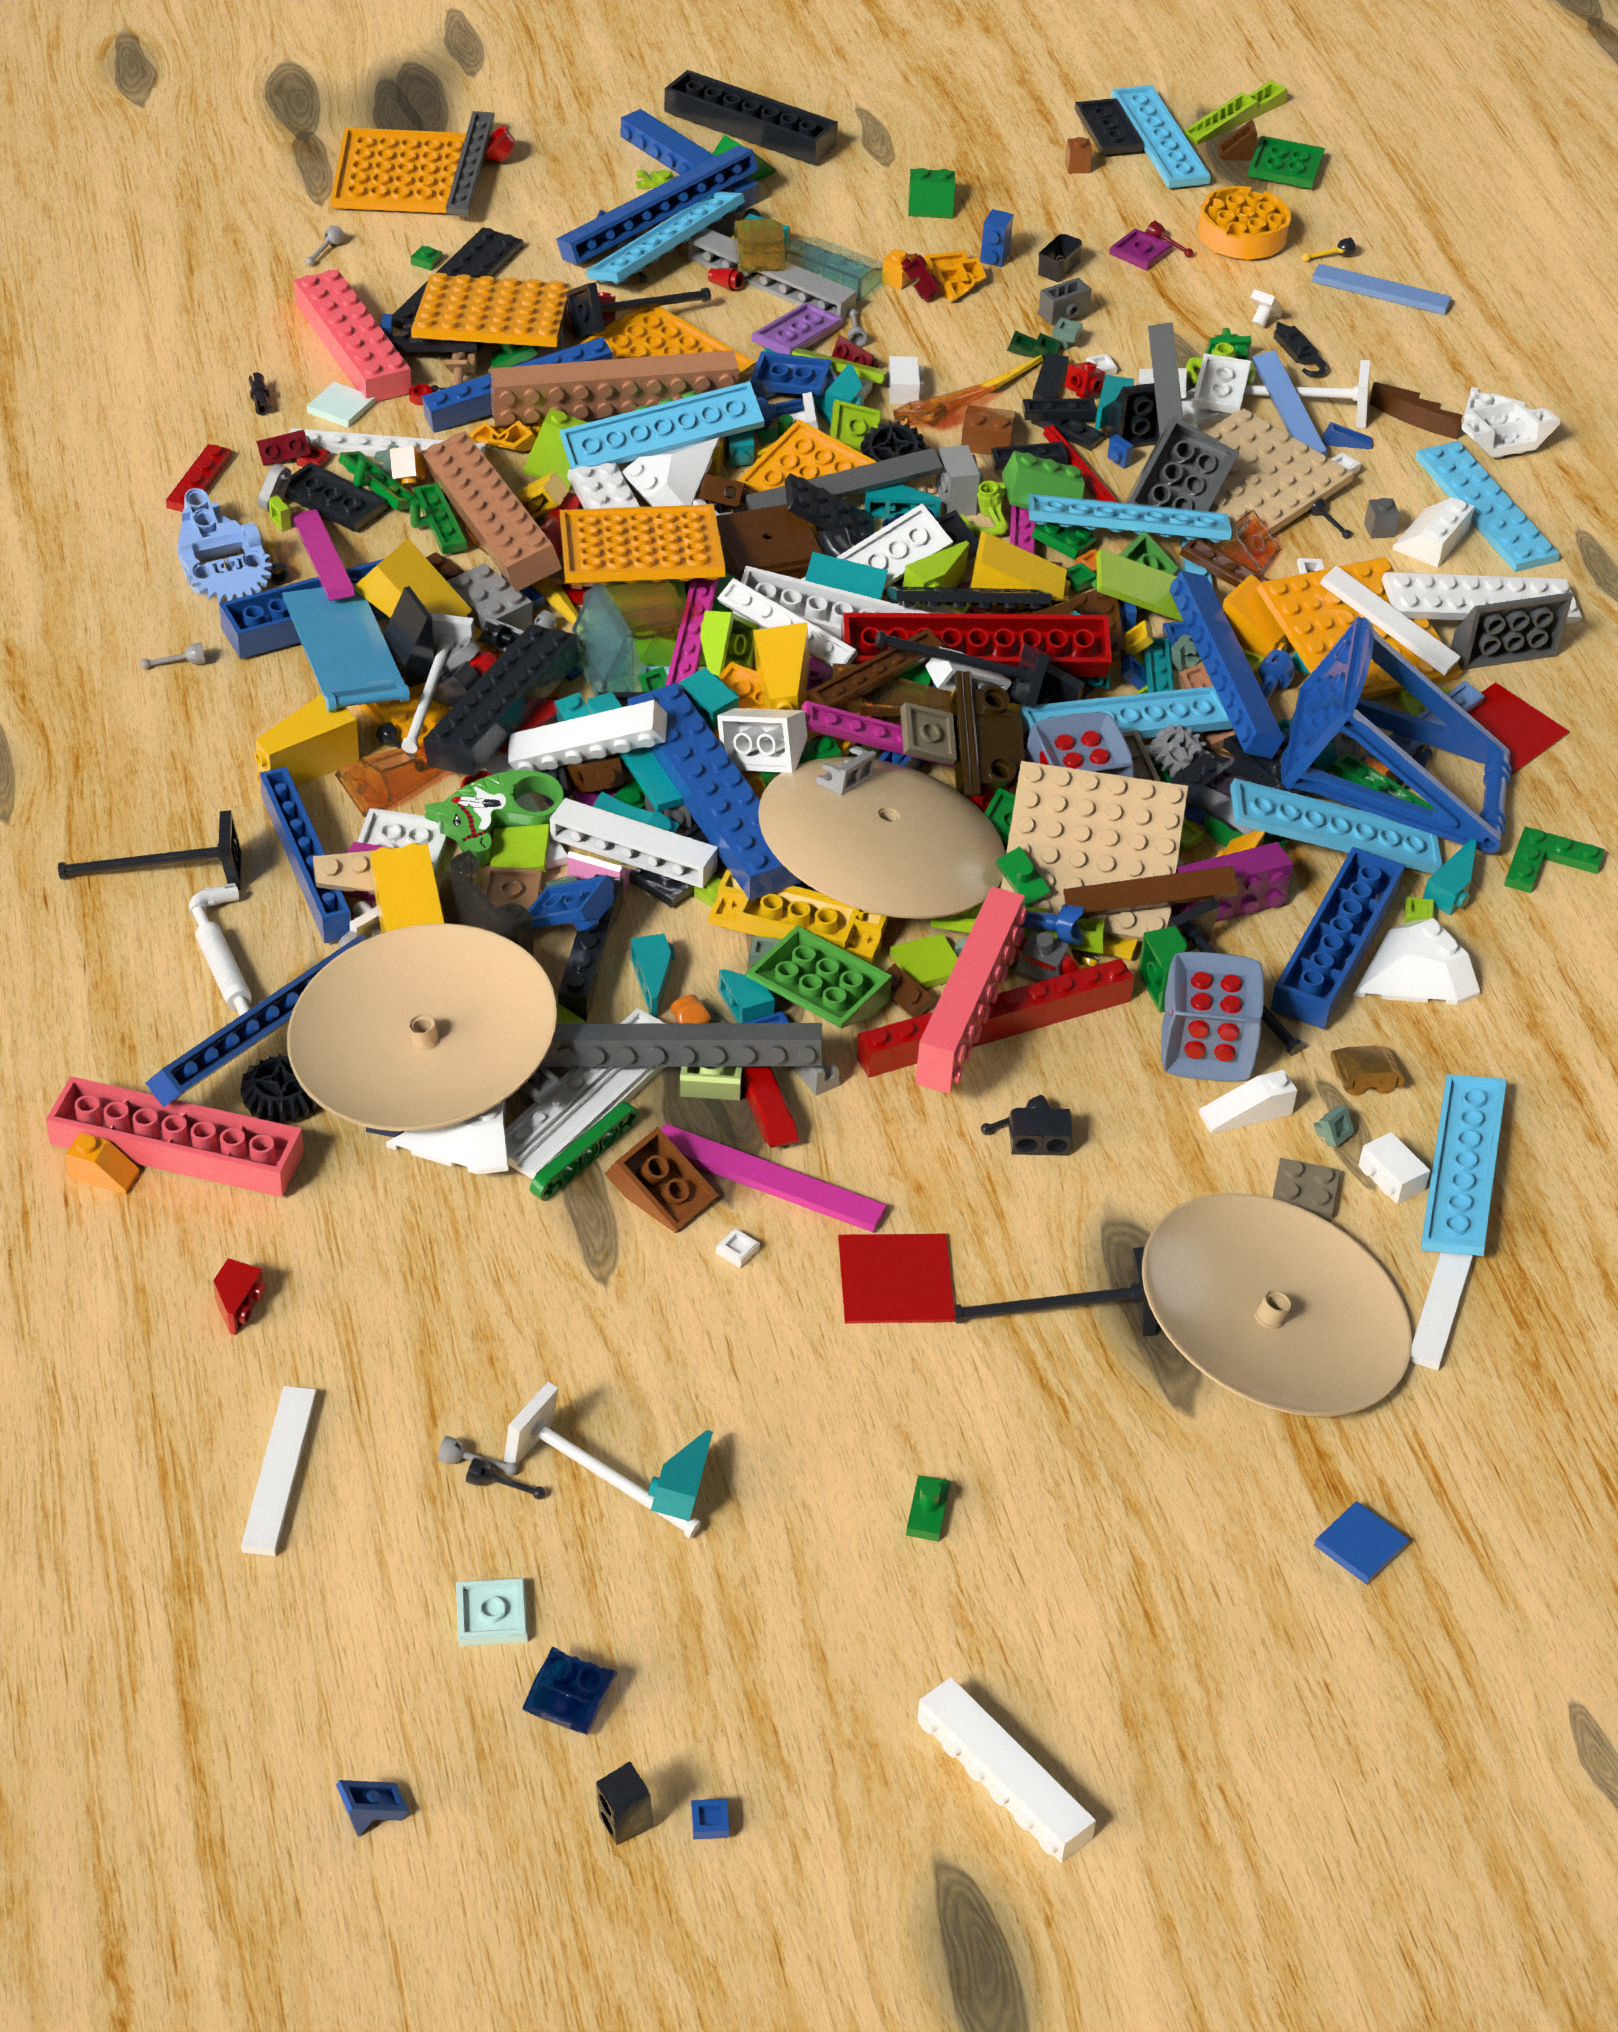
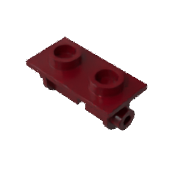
(917, 269)
(851, 352)
(284, 447)

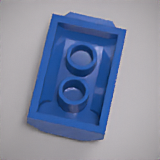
(791, 375)
(573, 903)

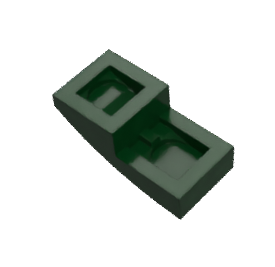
(1030, 347)

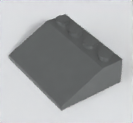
(1183, 469)
(1512, 631)

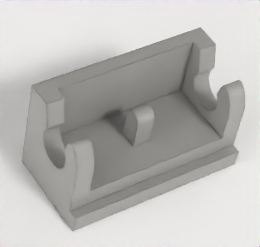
(850, 773)
(819, 1078)

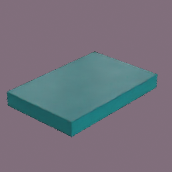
(846, 575)

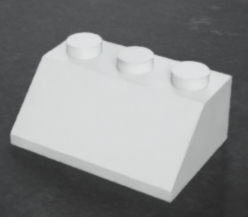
(1436, 531)
(763, 738)

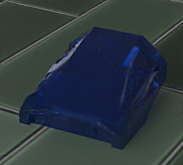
(568, 1691)

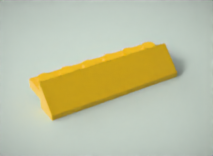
(783, 910)

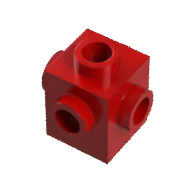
(1084, 379)

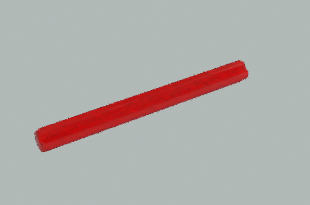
(1090, 479)

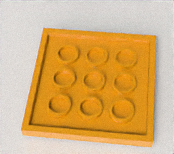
(805, 454)

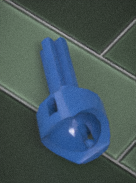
(771, 411)
(1276, 674)
(1064, 923)

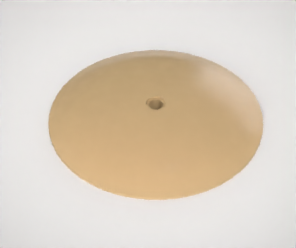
(886, 845)
(421, 1027)
(1276, 1304)

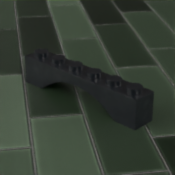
(583, 965)

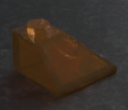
(1250, 543)

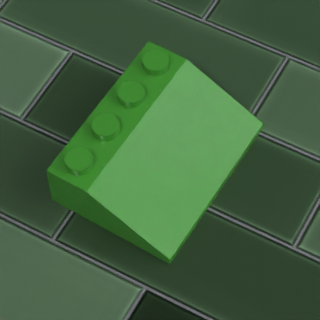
(823, 978)

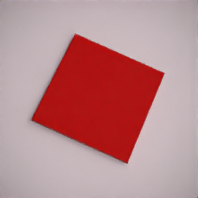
(1517, 725)
(895, 1278)

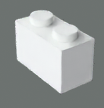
(904, 379)
(1393, 1168)

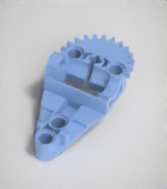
(219, 539)

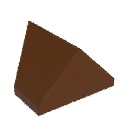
(1239, 144)

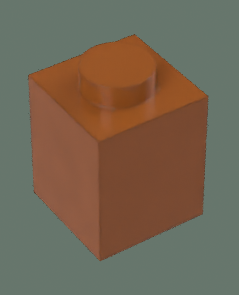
(1078, 155)

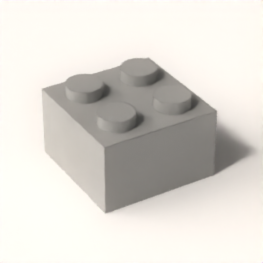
(959, 480)

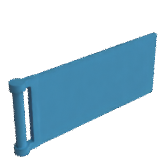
(345, 649)

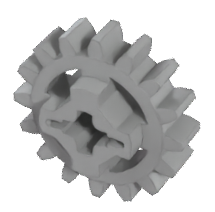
(1180, 751)

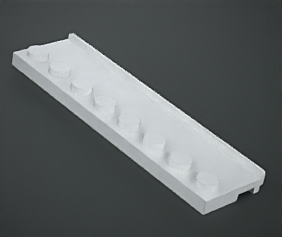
(587, 1097)

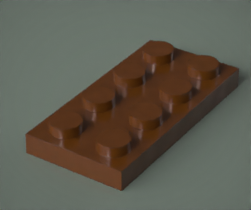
(1100, 604)

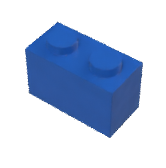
(996, 238)

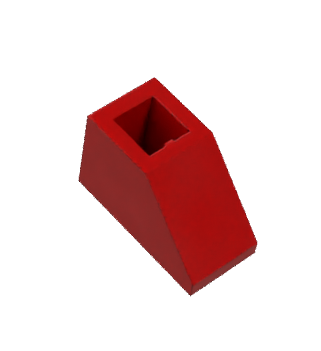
(237, 1291)

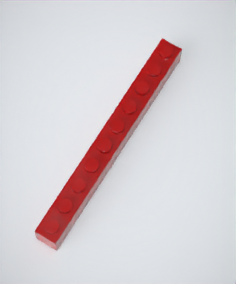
(1012, 1014)

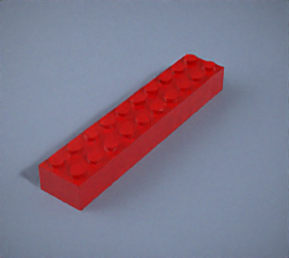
(1072, 641)

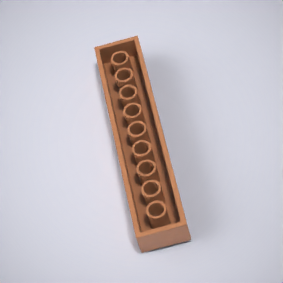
(605, 386)
(491, 511)

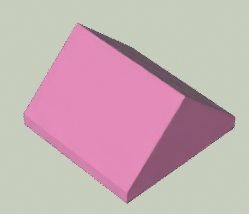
(586, 867)

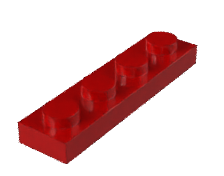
(200, 474)

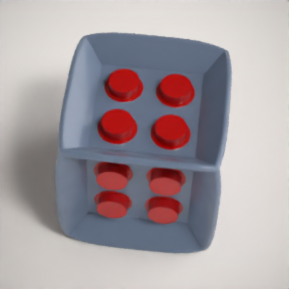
(1082, 743)
(1212, 1016)

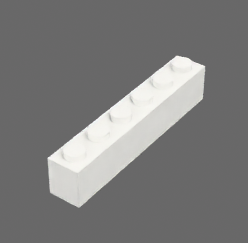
(588, 737)
(633, 843)
(1006, 1770)

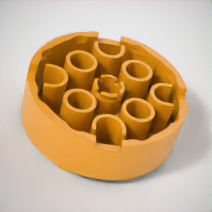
(1244, 223)

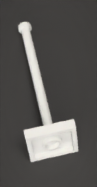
(1359, 393)
(447, 633)
(534, 1424)

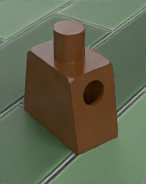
(715, 490)
(596, 774)

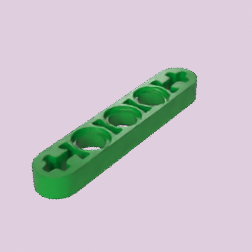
(584, 1151)

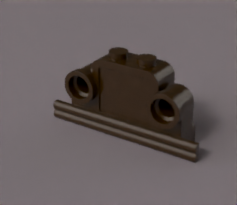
(986, 737)

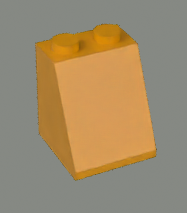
(1252, 620)

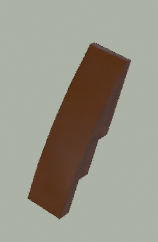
(1415, 411)

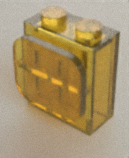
(759, 245)
(648, 607)

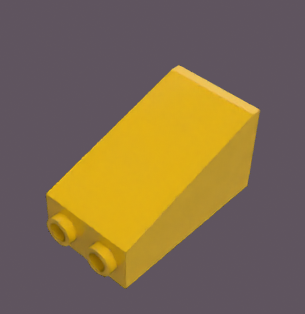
(1010, 567)
(410, 568)
(782, 665)
(309, 742)
(405, 887)

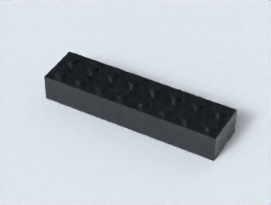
(750, 117)
(501, 700)

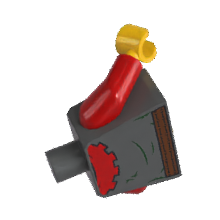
(1045, 957)

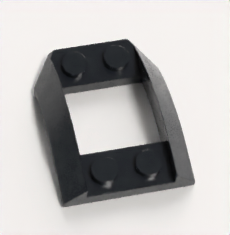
(1207, 770)

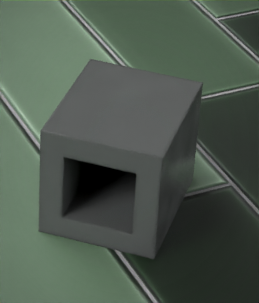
(1381, 518)

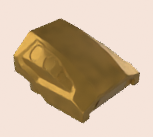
(1366, 1068)

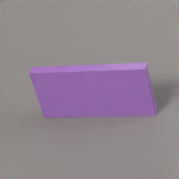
(797, 329)

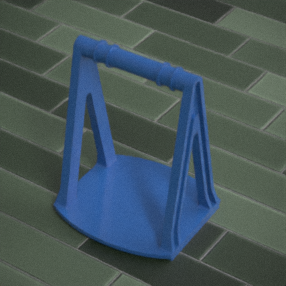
(1332, 704)

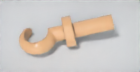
(926, 489)

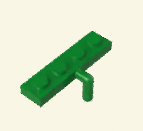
(374, 477)
(438, 518)
(1356, 771)

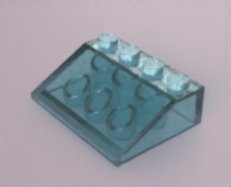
(835, 263)
(604, 643)

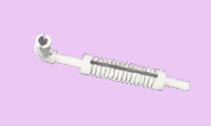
(216, 947)

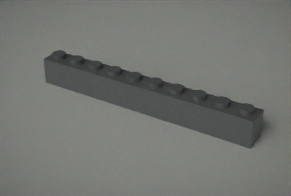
(686, 1045)

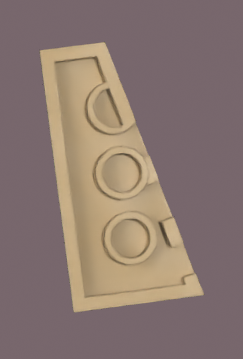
(344, 871)

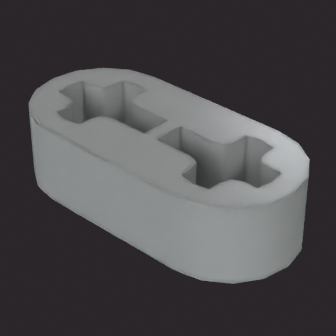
(274, 484)
(460, 653)

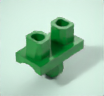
(1240, 343)

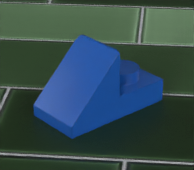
(371, 1801)

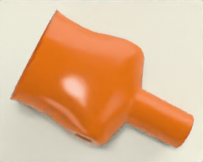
(689, 1010)

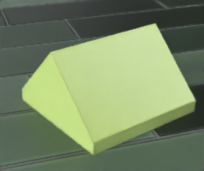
(711, 1082)

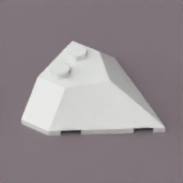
(1505, 424)
(671, 476)
(1420, 964)
(472, 1143)

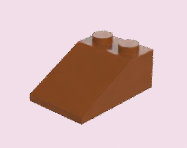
(987, 428)
(661, 1181)

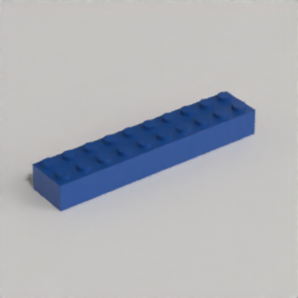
(716, 794)

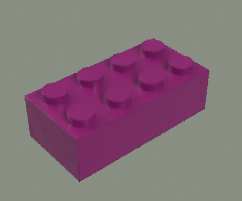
(1260, 877)

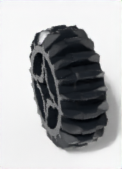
(879, 441)
(263, 1092)

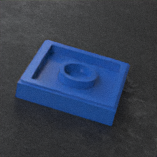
(1361, 1542)

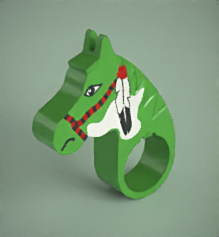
(491, 803)

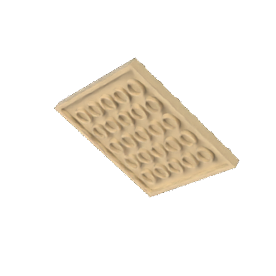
(1272, 472)
(1097, 831)

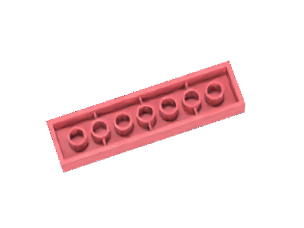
(352, 335)
(971, 990)
(179, 1136)

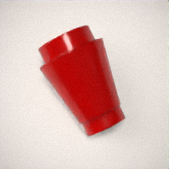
(726, 277)

